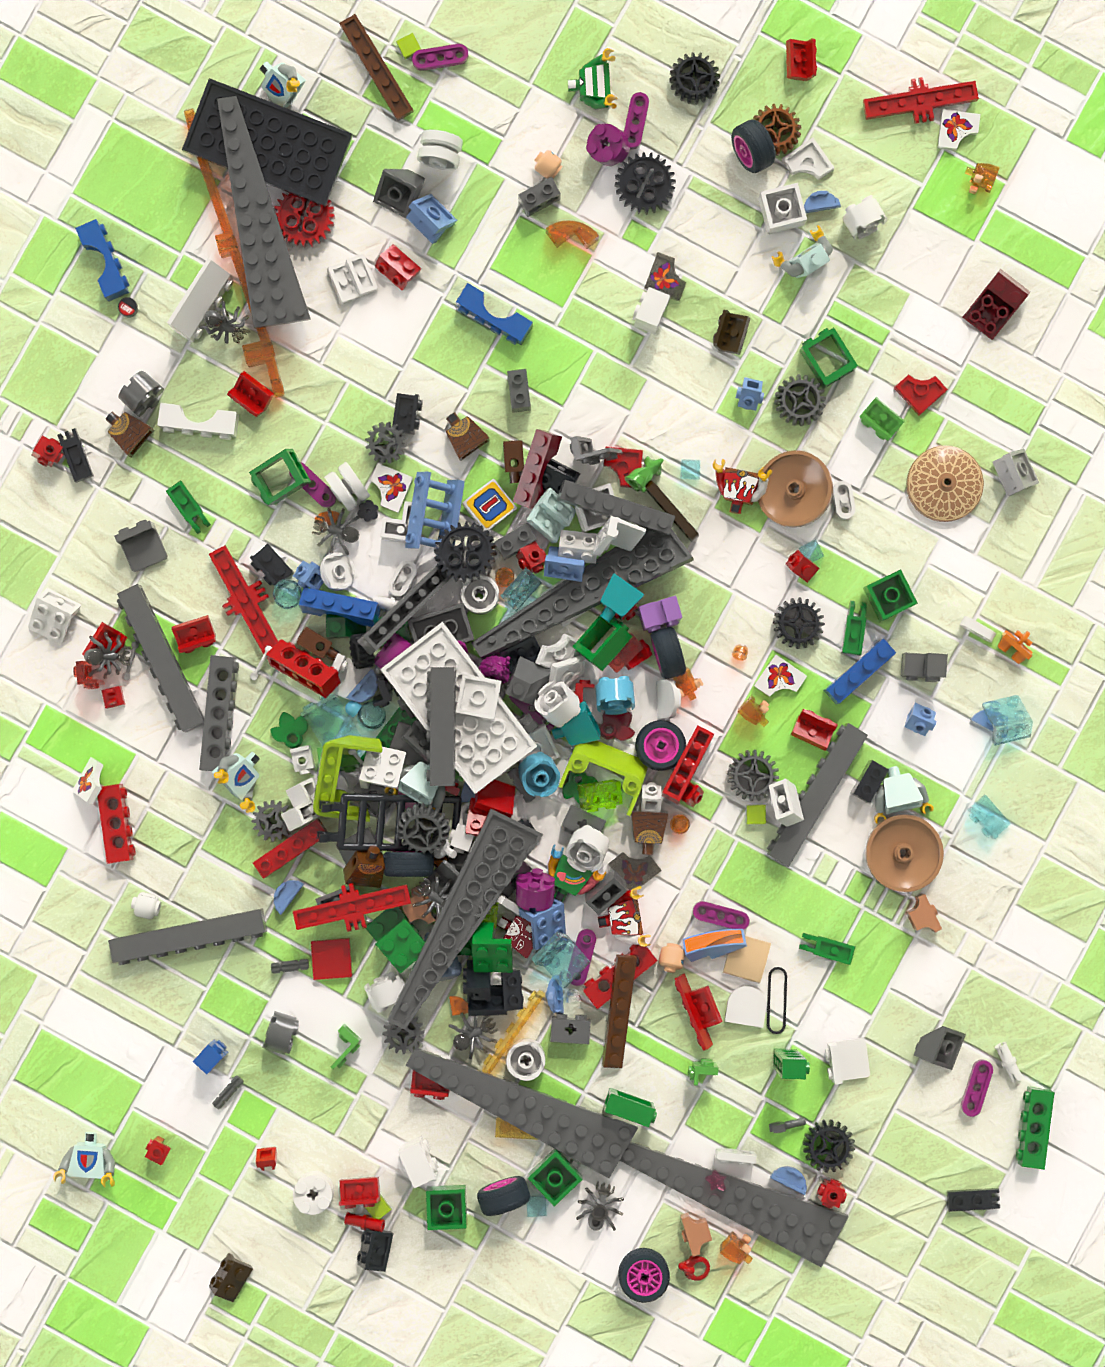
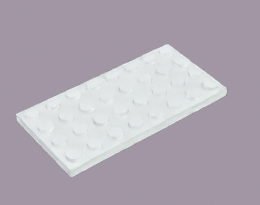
(481, 744)

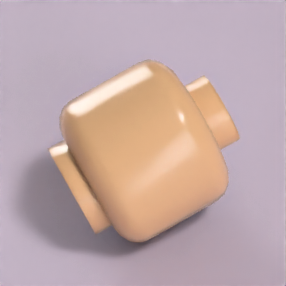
(548, 164)
(672, 957)

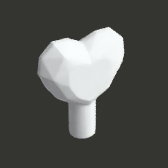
(445, 850)

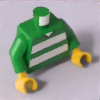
(595, 82)

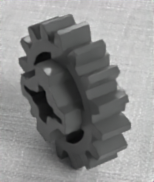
(386, 449)
(265, 817)
(394, 1033)

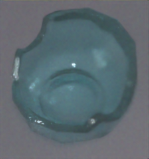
(287, 594)
(371, 717)

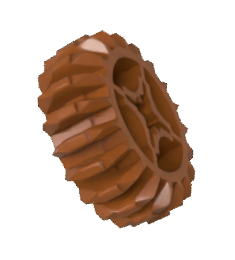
(791, 126)

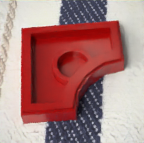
(920, 393)
(625, 463)

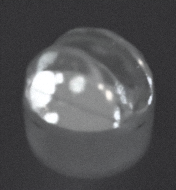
(573, 996)

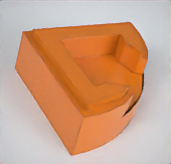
(325, 514)
(458, 1005)

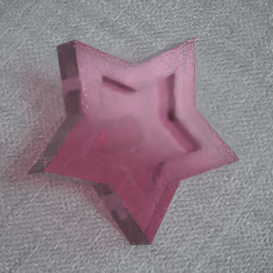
(716, 1180)

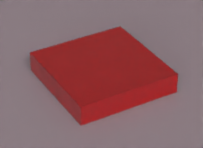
(496, 796)
(331, 958)

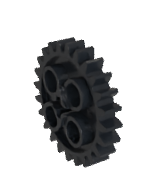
(630, 176)
(447, 552)

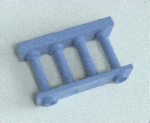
(450, 509)

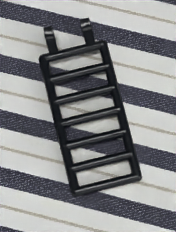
(342, 806)

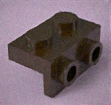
(731, 332)
(230, 1278)

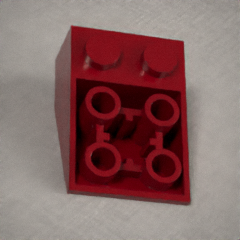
(996, 304)

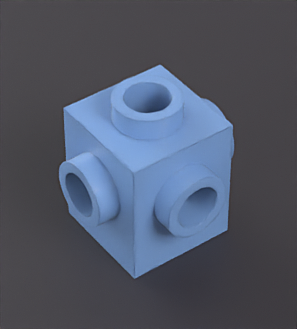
(750, 394)
(308, 575)
(920, 719)

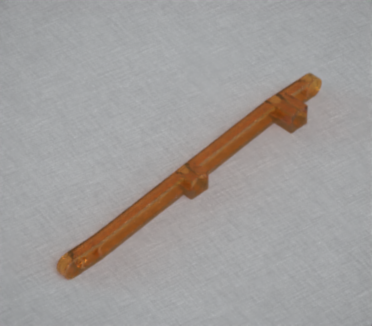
(257, 352)

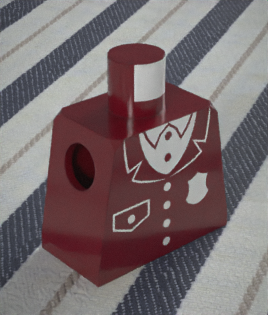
(520, 932)

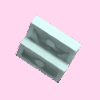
(551, 515)

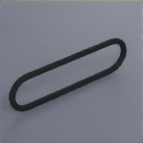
(785, 1000)

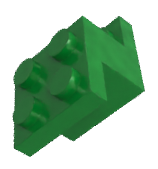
(396, 938)
(487, 952)

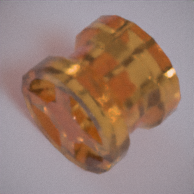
(502, 579)
(682, 824)

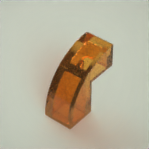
(564, 230)

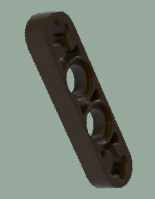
(668, 507)

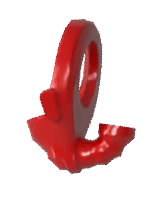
(687, 1267)

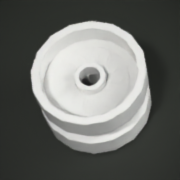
(440, 149)
(347, 486)

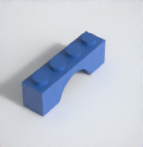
(111, 281)
(513, 327)
(321, 602)
(860, 671)

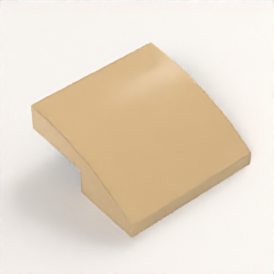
(748, 961)

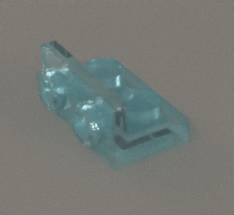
(520, 589)
(988, 816)

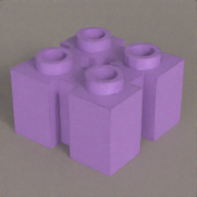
(660, 613)

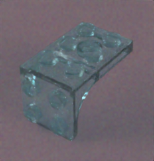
(329, 719)

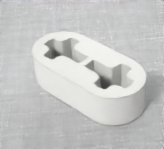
(977, 629)

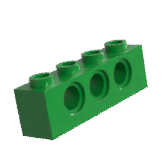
(790, 1064)
(1036, 1158)

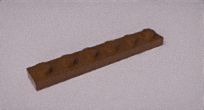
(376, 67)
(619, 1011)

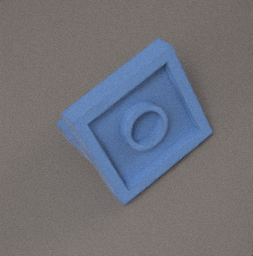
(430, 217)

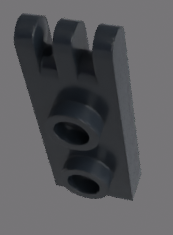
(75, 456)
(972, 1199)

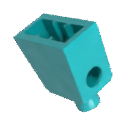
(619, 598)
(580, 728)

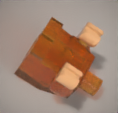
(982, 176)
(688, 684)
(754, 712)
(736, 1249)

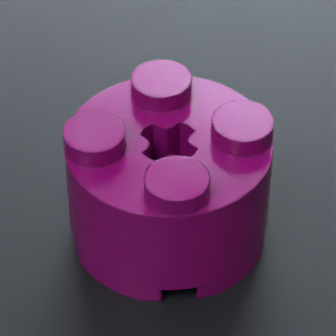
(602, 136)
(391, 649)
(535, 890)

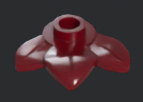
(620, 725)

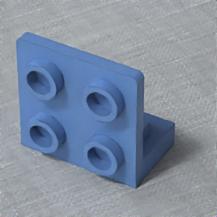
(563, 567)
(545, 923)

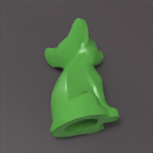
(641, 476)

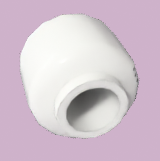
(146, 905)

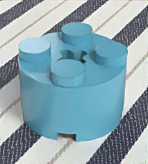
(615, 695)
(539, 774)

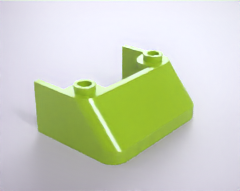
(613, 760)
(329, 772)

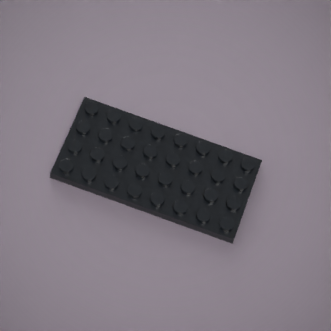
(290, 147)

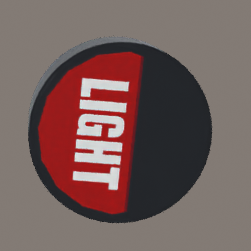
(128, 307)

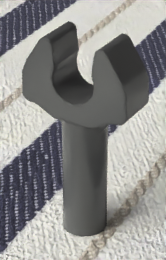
(778, 1127)

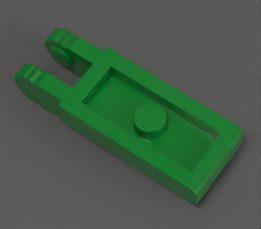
(186, 505)
(854, 630)
(829, 949)

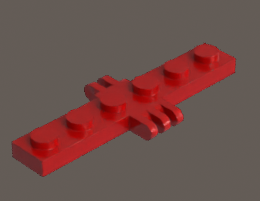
(920, 100)
(244, 598)
(351, 907)

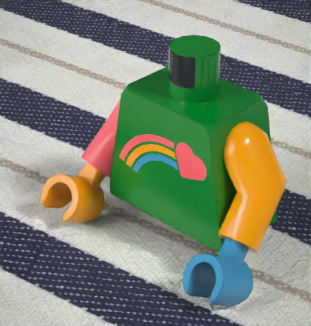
(569, 879)

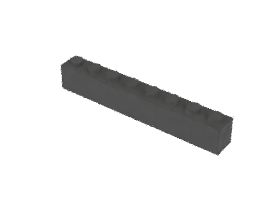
(161, 657)
(818, 792)
(187, 935)

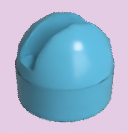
(352, 708)

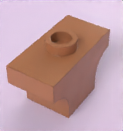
(416, 912)
(923, 914)
(695, 1233)

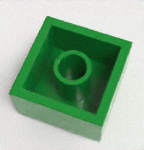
(890, 595)
(554, 1177)
(446, 1207)

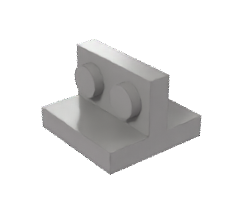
(1015, 472)

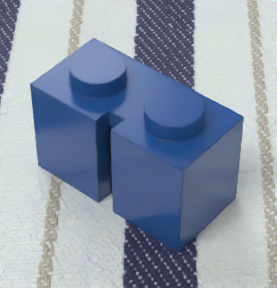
(211, 1056)

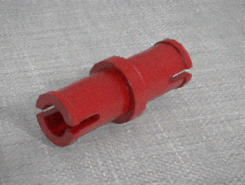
(364, 1222)

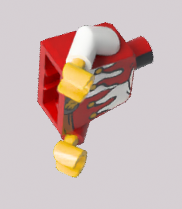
(740, 485)
(625, 919)

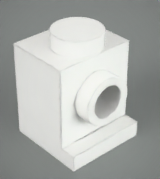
(305, 752)
(651, 792)

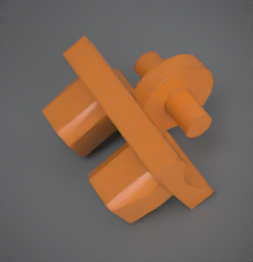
(1022, 651)

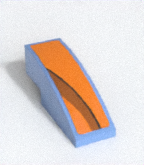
(714, 943)

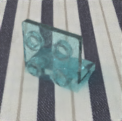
(1008, 719)
(561, 959)

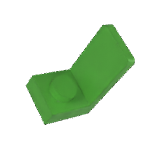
(346, 1035)

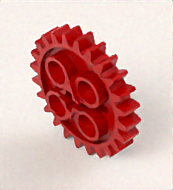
(321, 220)

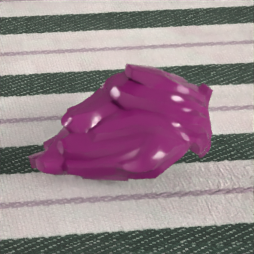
(496, 668)

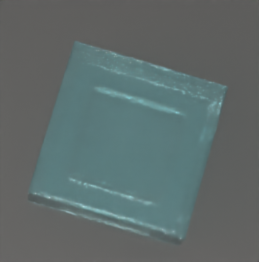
(690, 469)
(812, 550)
(536, 1206)

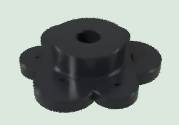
(368, 505)

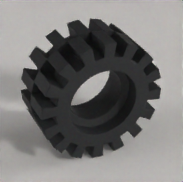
(359, 654)

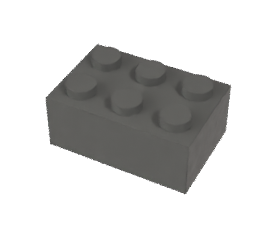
(454, 619)

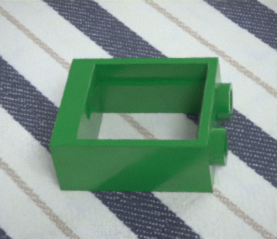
(838, 374)
(295, 468)
(609, 648)
(630, 1107)

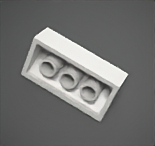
(202, 295)

